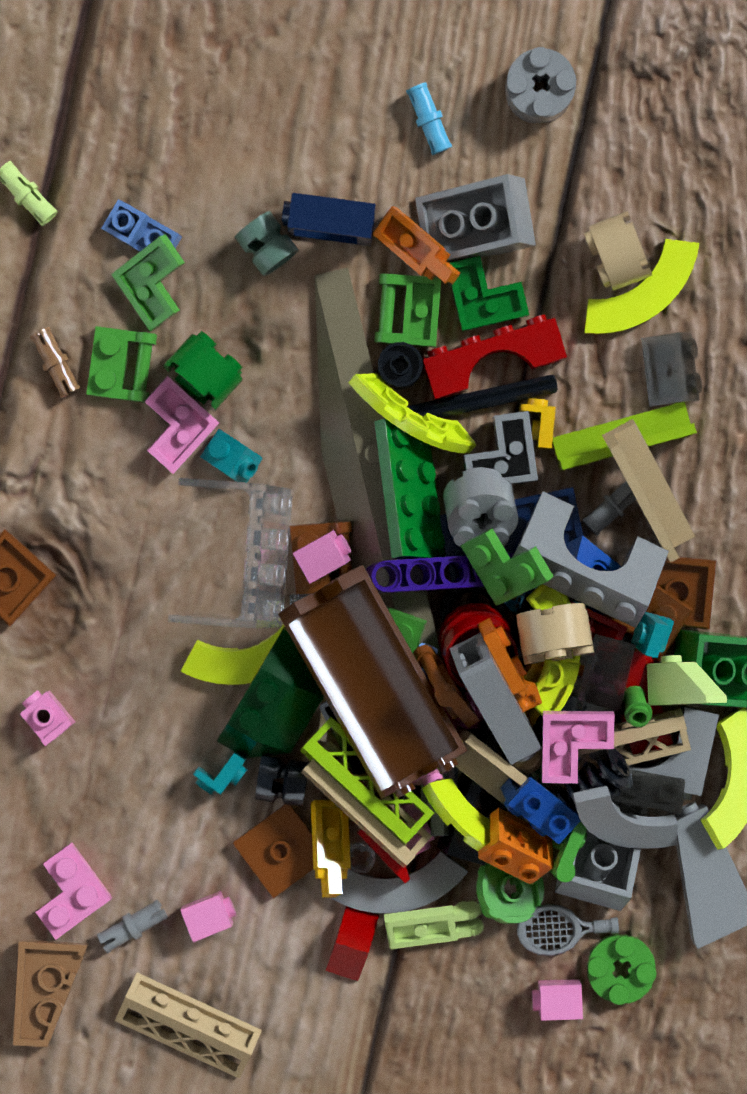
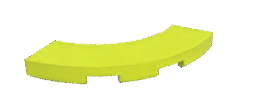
(649, 297)
(433, 430)
(227, 665)
(556, 676)
(456, 810)
(730, 810)

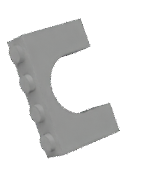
(618, 593)
(686, 765)

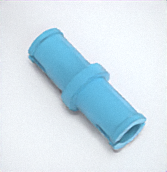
(429, 118)

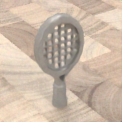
(596, 926)

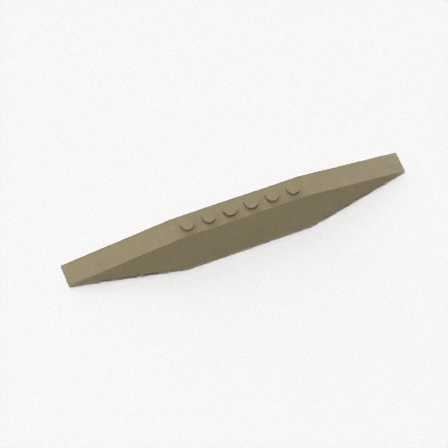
(351, 441)

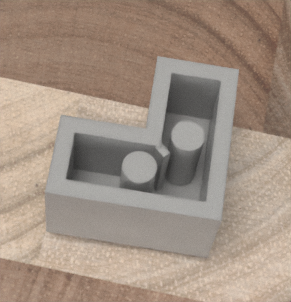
(514, 449)

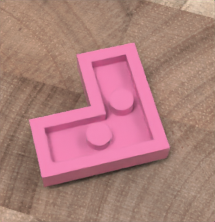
(187, 426)
(566, 733)
(81, 892)

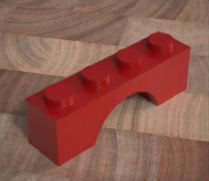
(536, 344)

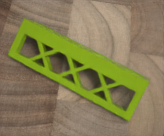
(589, 445)
(353, 786)

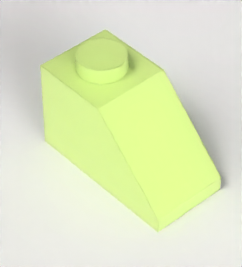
(680, 683)

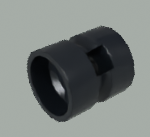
(400, 365)
(294, 785)

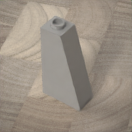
(495, 699)
(709, 880)

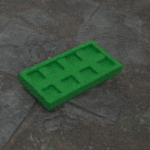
(409, 494)

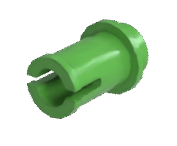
(637, 710)

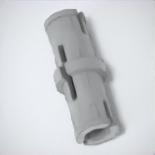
(132, 926)

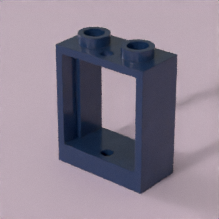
(329, 219)

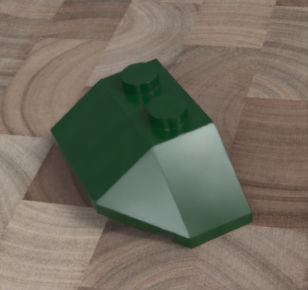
(274, 704)

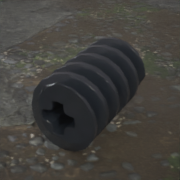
(611, 773)

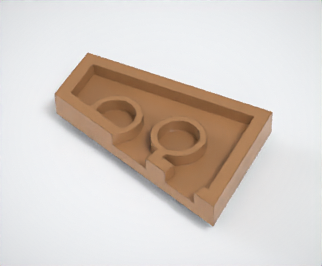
(42, 988)

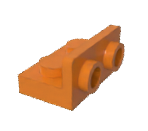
(517, 848)

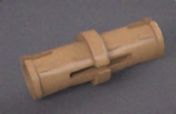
(55, 362)

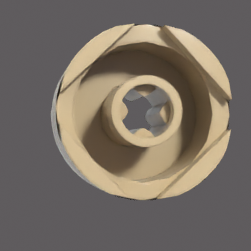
(618, 250)
(554, 633)

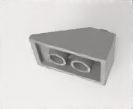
(479, 218)
(603, 873)

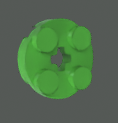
(496, 903)
(601, 965)

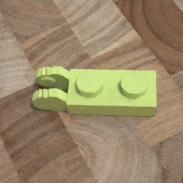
(433, 925)

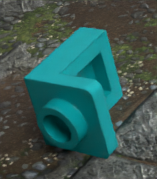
(231, 457)
(652, 634)
(231, 773)

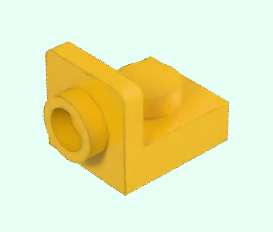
(543, 428)

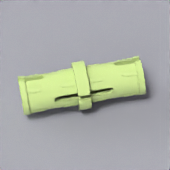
(27, 194)

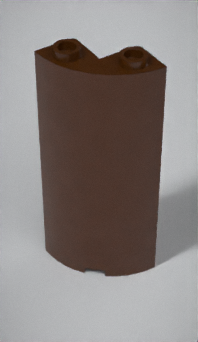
(373, 683)

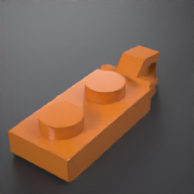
(415, 246)
(511, 668)

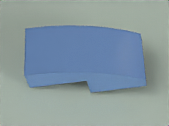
(136, 227)

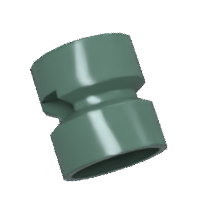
(266, 243)

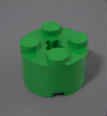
(205, 371)

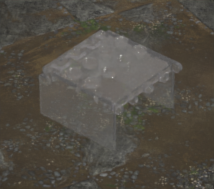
(266, 555)

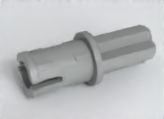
(610, 509)

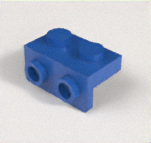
(541, 808)

